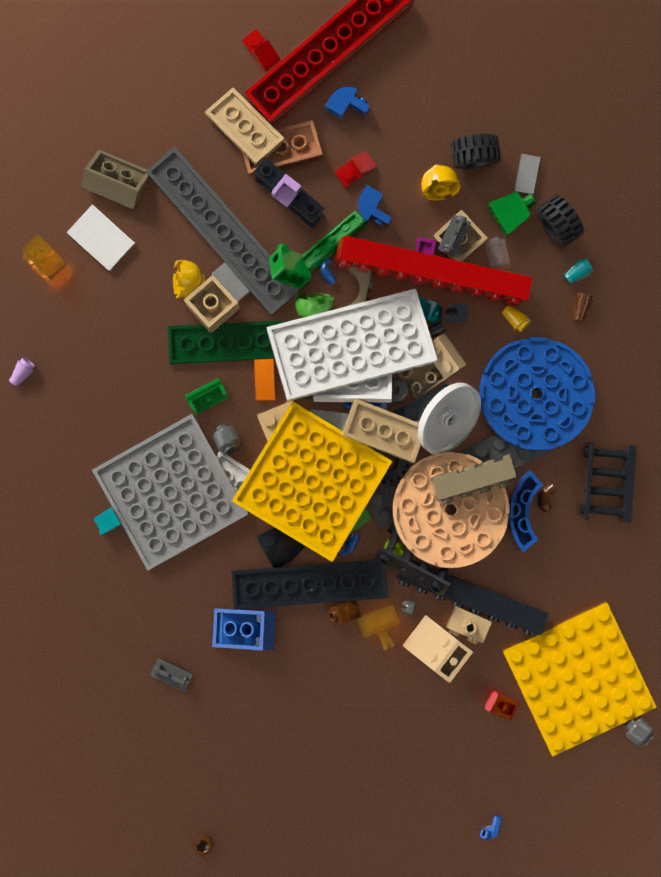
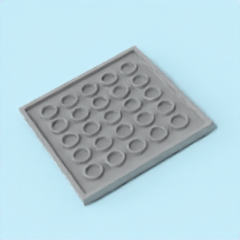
(169, 492)

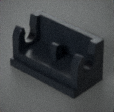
(458, 315)

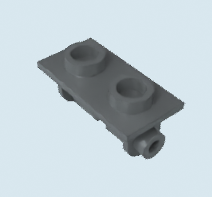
(454, 235)
(171, 674)

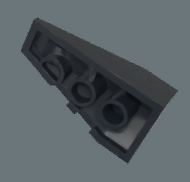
(279, 547)

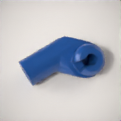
(326, 272)
(350, 545)
(493, 830)

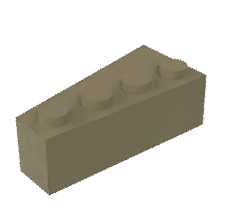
(473, 479)

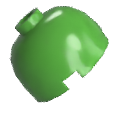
(313, 304)

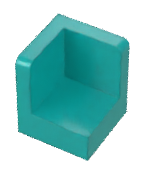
(107, 521)

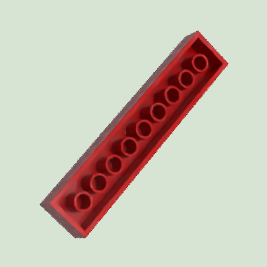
(321, 55)
(433, 270)

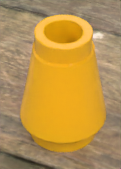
(516, 318)

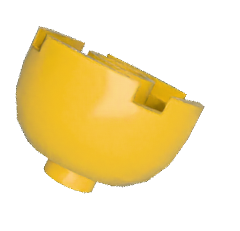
(440, 182)
(186, 278)

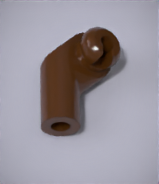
(544, 498)

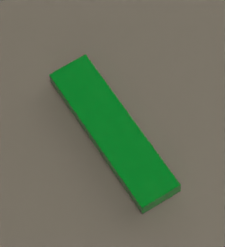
(328, 244)

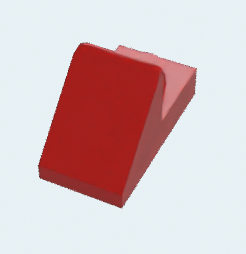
(261, 49)
(355, 169)
(501, 705)

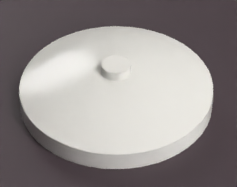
(449, 418)

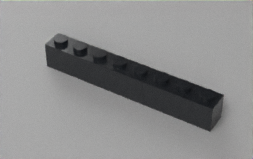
(485, 601)

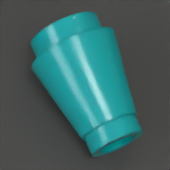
(579, 271)

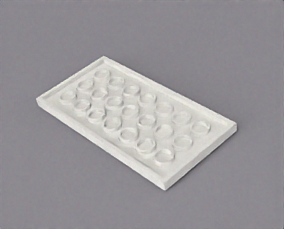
(351, 344)

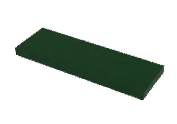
(226, 344)

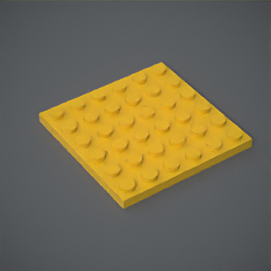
(311, 481)
(579, 679)

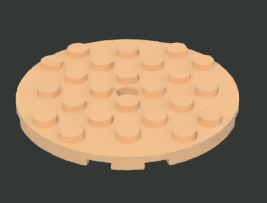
(441, 537)

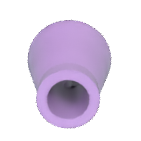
(22, 370)

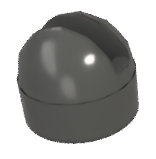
(410, 608)

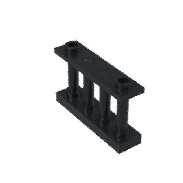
(302, 206)
(626, 474)
(405, 567)

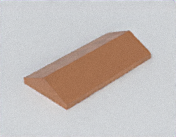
(299, 145)

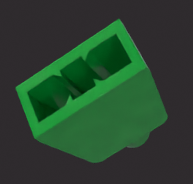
(511, 211)
(289, 267)

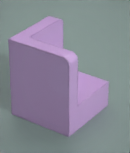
(286, 190)

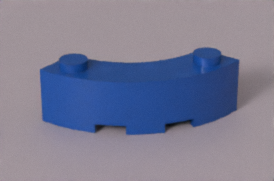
(519, 510)

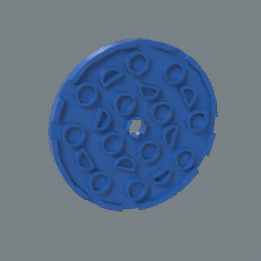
(529, 421)

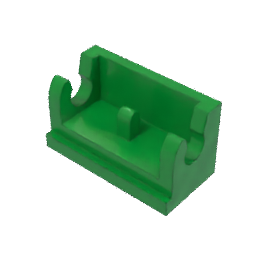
(207, 396)

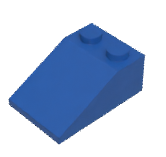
(244, 629)

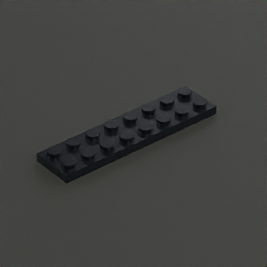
(309, 584)

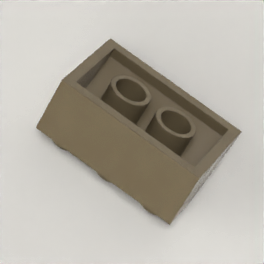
(115, 179)

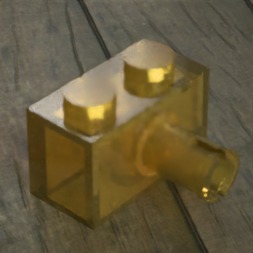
(44, 257)
(379, 623)

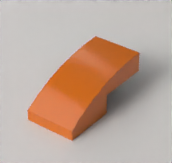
(264, 379)

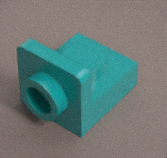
(431, 310)

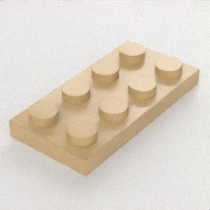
(244, 126)
(382, 430)

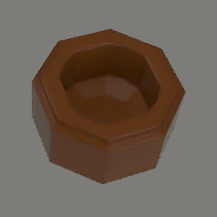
(202, 845)

